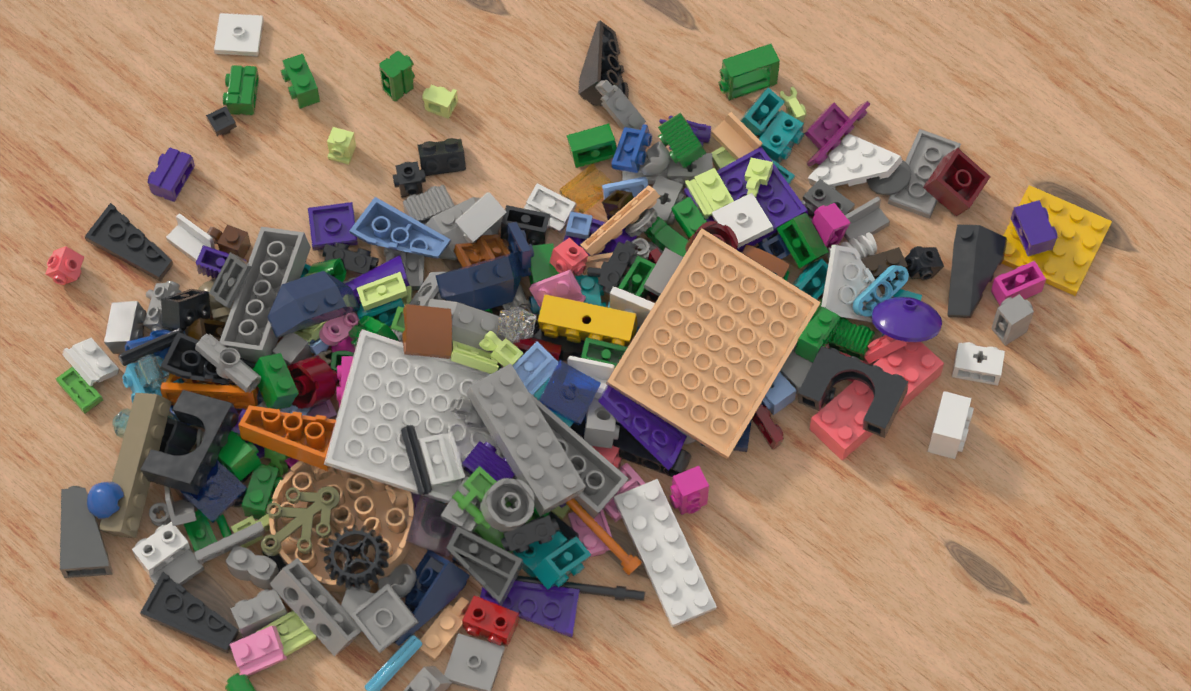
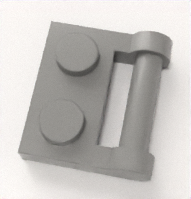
(413, 265)

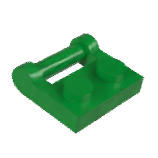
(201, 533)

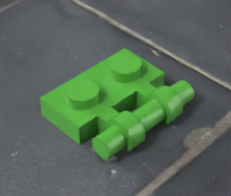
(477, 486)

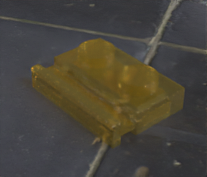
(585, 188)

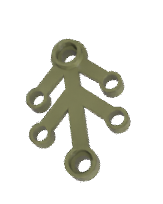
(303, 518)

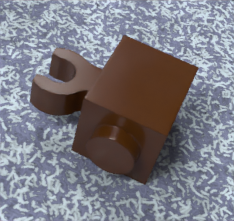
(231, 240)

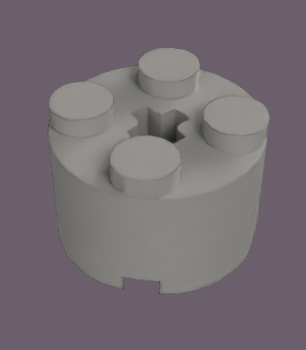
(500, 516)

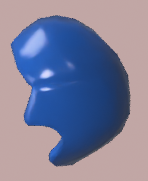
(103, 499)

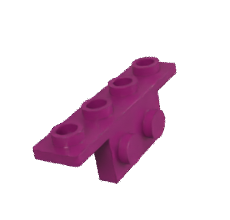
(829, 128)

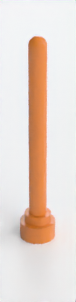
(628, 561)

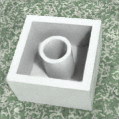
(951, 425)

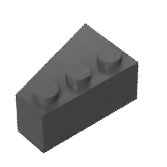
(486, 563)

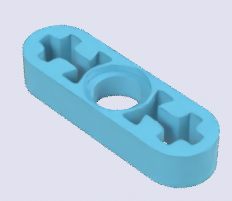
(890, 289)

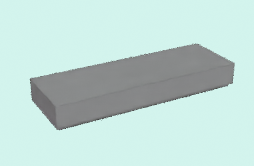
(226, 544)

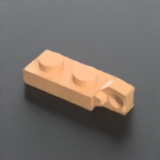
(444, 630)

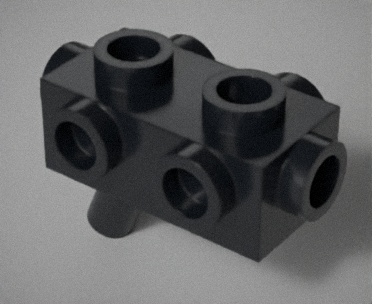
(356, 261)
(615, 270)
(531, 531)

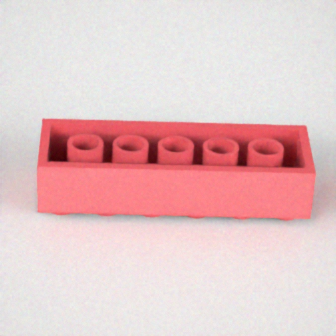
(841, 420)

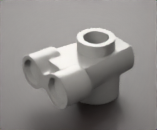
(466, 408)

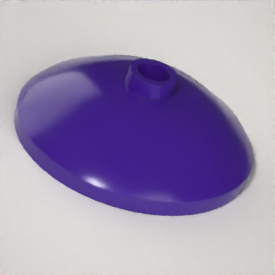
(907, 319)

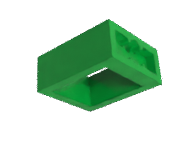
(749, 72)

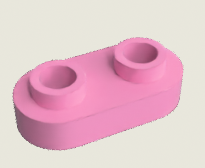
(340, 326)

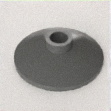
(894, 183)

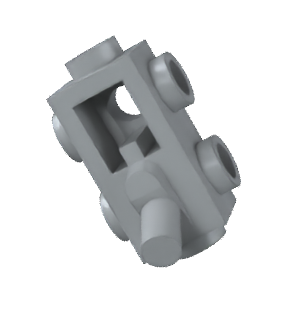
(154, 315)

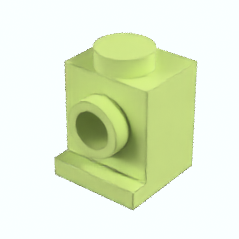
(440, 100)
(341, 145)

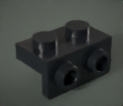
(442, 156)

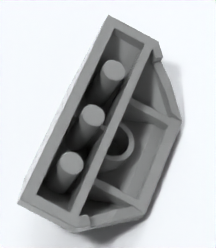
(445, 224)
(469, 323)

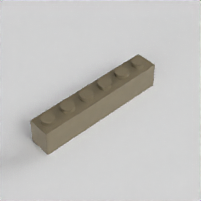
(142, 434)

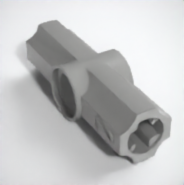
(228, 363)

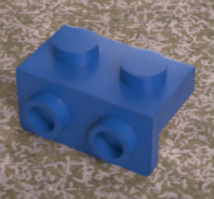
(632, 149)

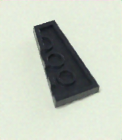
(124, 241)
(182, 612)

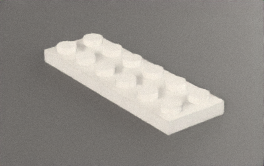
(664, 553)

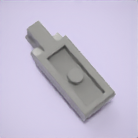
(619, 106)

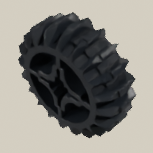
(361, 548)

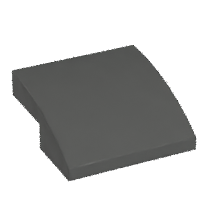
(230, 280)

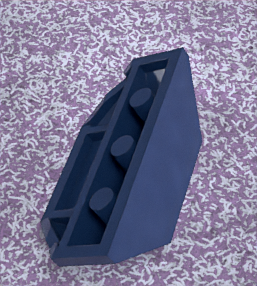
(483, 283)
(310, 302)

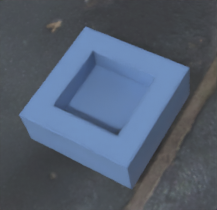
(579, 225)

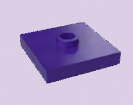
(332, 225)

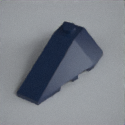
(435, 586)

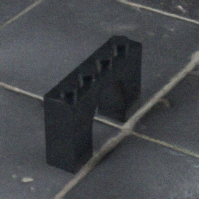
(834, 367)
(191, 470)

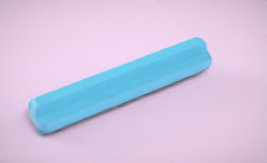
(393, 665)

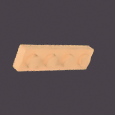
(627, 215)

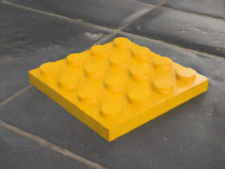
(1077, 243)

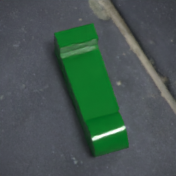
(666, 237)

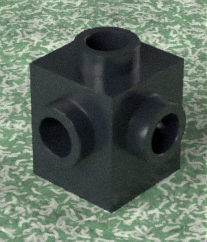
(409, 179)
(923, 262)

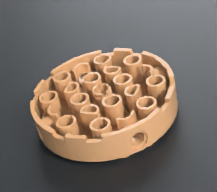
(362, 500)

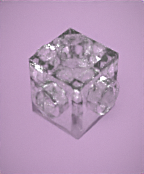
(516, 324)

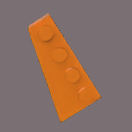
(289, 433)

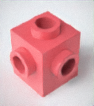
(569, 257)
(64, 265)

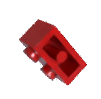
(490, 621)

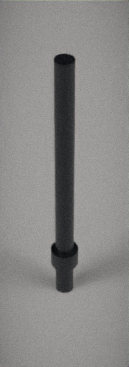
(620, 592)

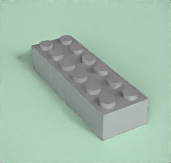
(275, 260)
(525, 439)
(597, 473)

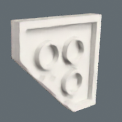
(855, 162)
(845, 281)

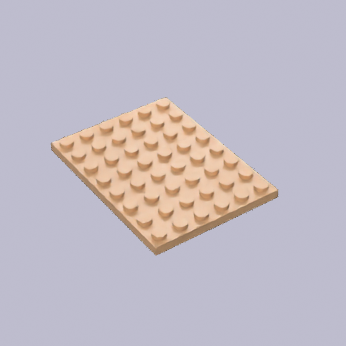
(713, 343)

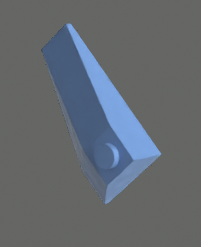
(393, 229)

